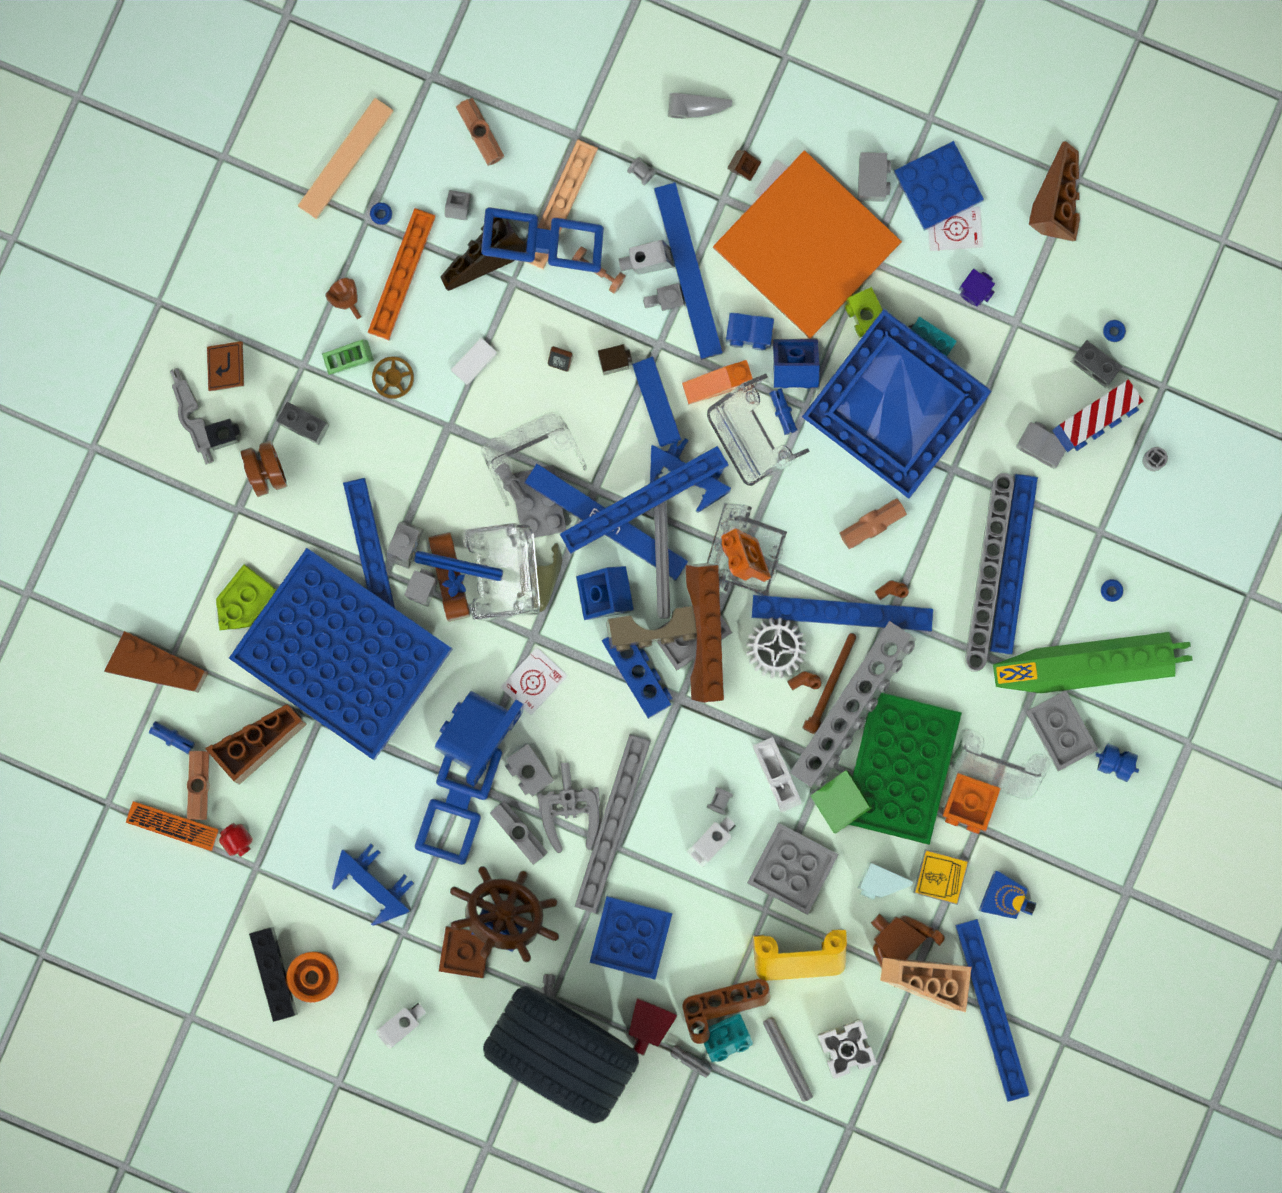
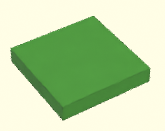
(841, 801)

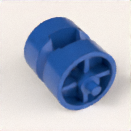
(1113, 761)

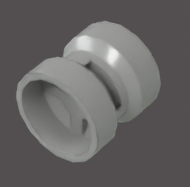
(1153, 462)

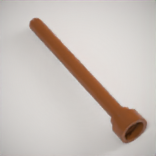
(813, 723)

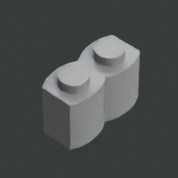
(1041, 445)

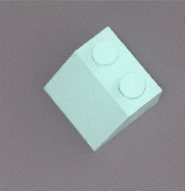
(881, 882)

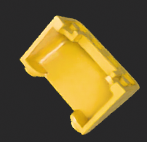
(795, 965)

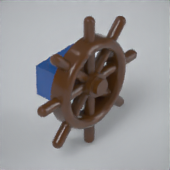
(500, 922)

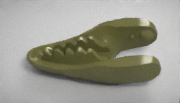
(548, 576)

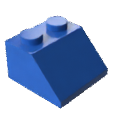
(795, 363)
(604, 592)

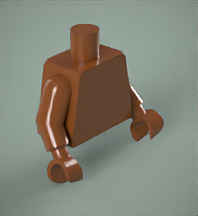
(901, 937)

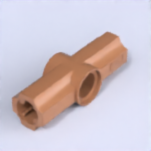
(473, 119)
(873, 523)
(198, 801)

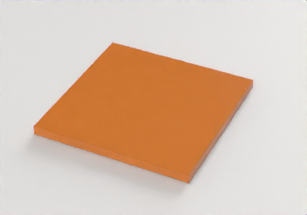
(807, 244)

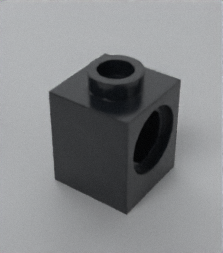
(213, 430)

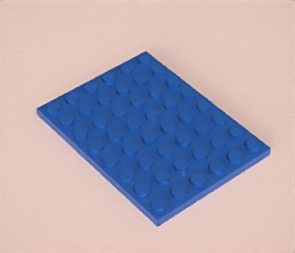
(340, 654)

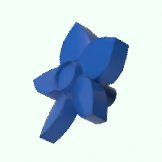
(454, 583)

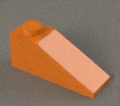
(717, 382)

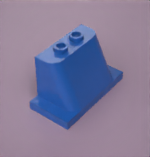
(476, 733)

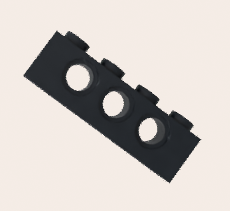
(273, 974)

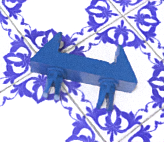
(670, 459)
(358, 870)

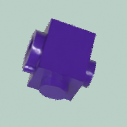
(977, 288)

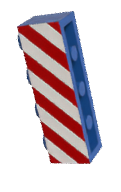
(1097, 416)

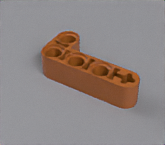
(457, 606)
(727, 1005)

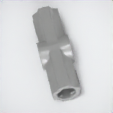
(529, 843)

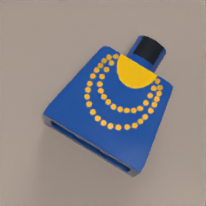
(1005, 897)

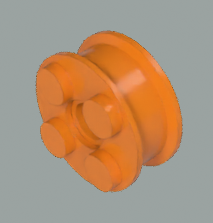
(298, 982)

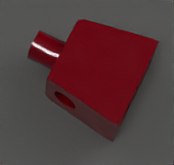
(649, 1025)

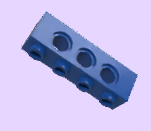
(652, 705)

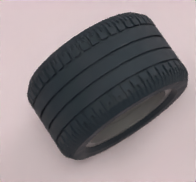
(560, 1055)

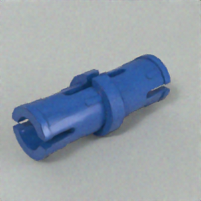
(783, 412)
(171, 737)

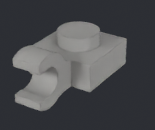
(668, 298)

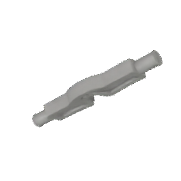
(187, 405)

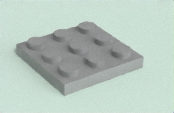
(792, 868)

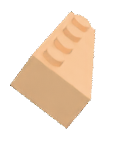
(934, 981)

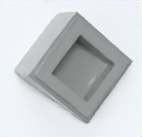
(457, 205)

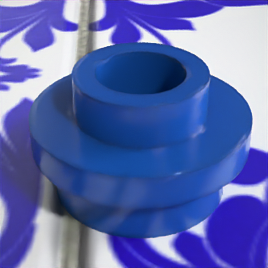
(381, 207)
(1114, 324)
(1111, 583)

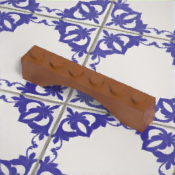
(707, 674)

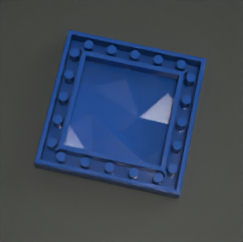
(896, 403)

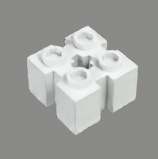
(853, 1036)

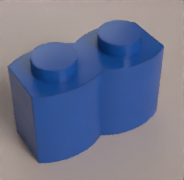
(749, 331)

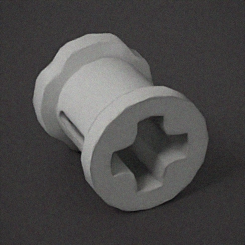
(641, 171)
(720, 801)

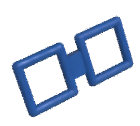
(542, 240)
(456, 804)

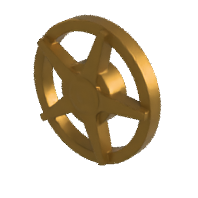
(392, 377)

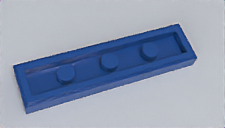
(656, 401)

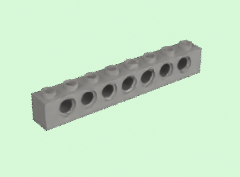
(853, 693)

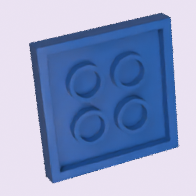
(938, 185)
(630, 938)

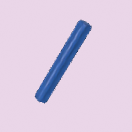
(458, 565)

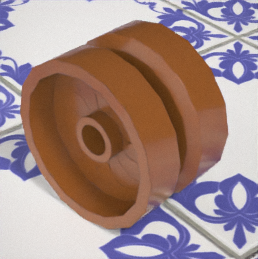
(262, 469)

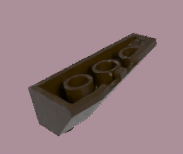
(475, 264)

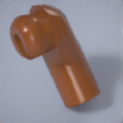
(894, 588)
(805, 678)

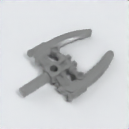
(568, 799)

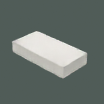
(474, 361)

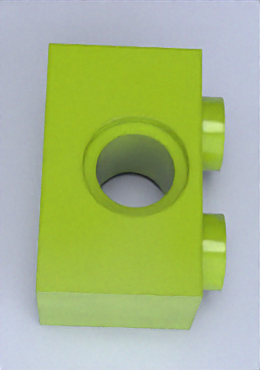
(859, 302)

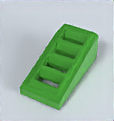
(366, 352)

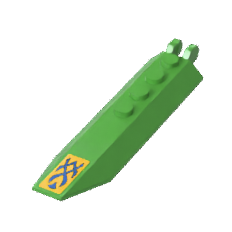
(1091, 664)

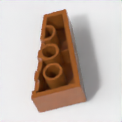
(148, 663)
(256, 743)

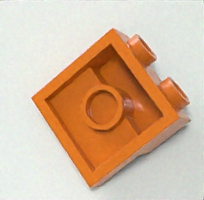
(744, 555)
(970, 803)

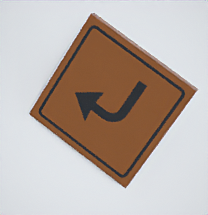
(225, 366)

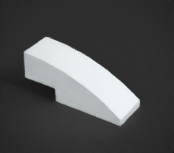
(777, 774)

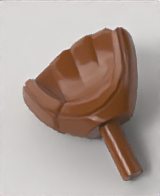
(344, 295)

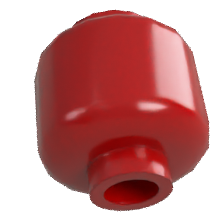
(235, 839)

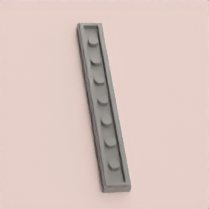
(612, 823)

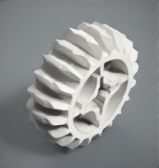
(763, 646)

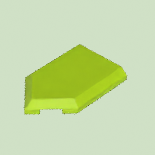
(243, 599)

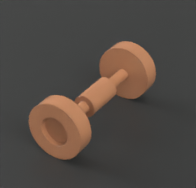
(616, 282)

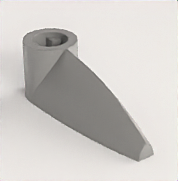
(693, 106)

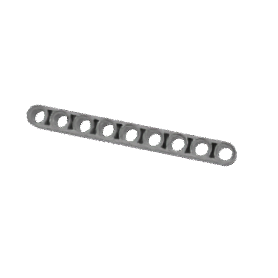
(989, 561)

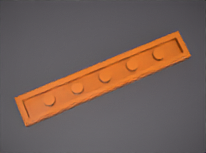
(401, 274)

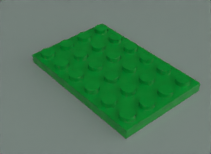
(904, 766)

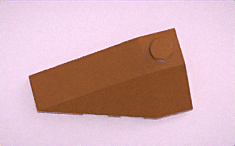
(1055, 204)

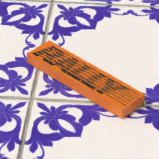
(172, 826)

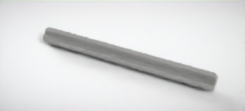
(662, 561)

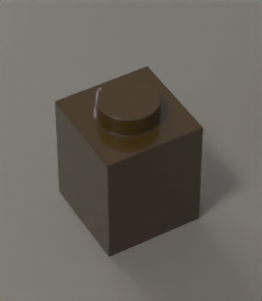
(614, 359)

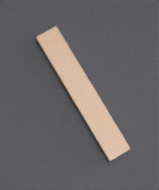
(345, 158)
(566, 190)

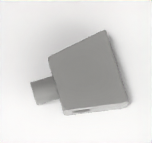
(656, 256)

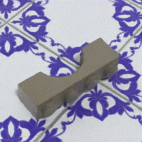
(625, 632)

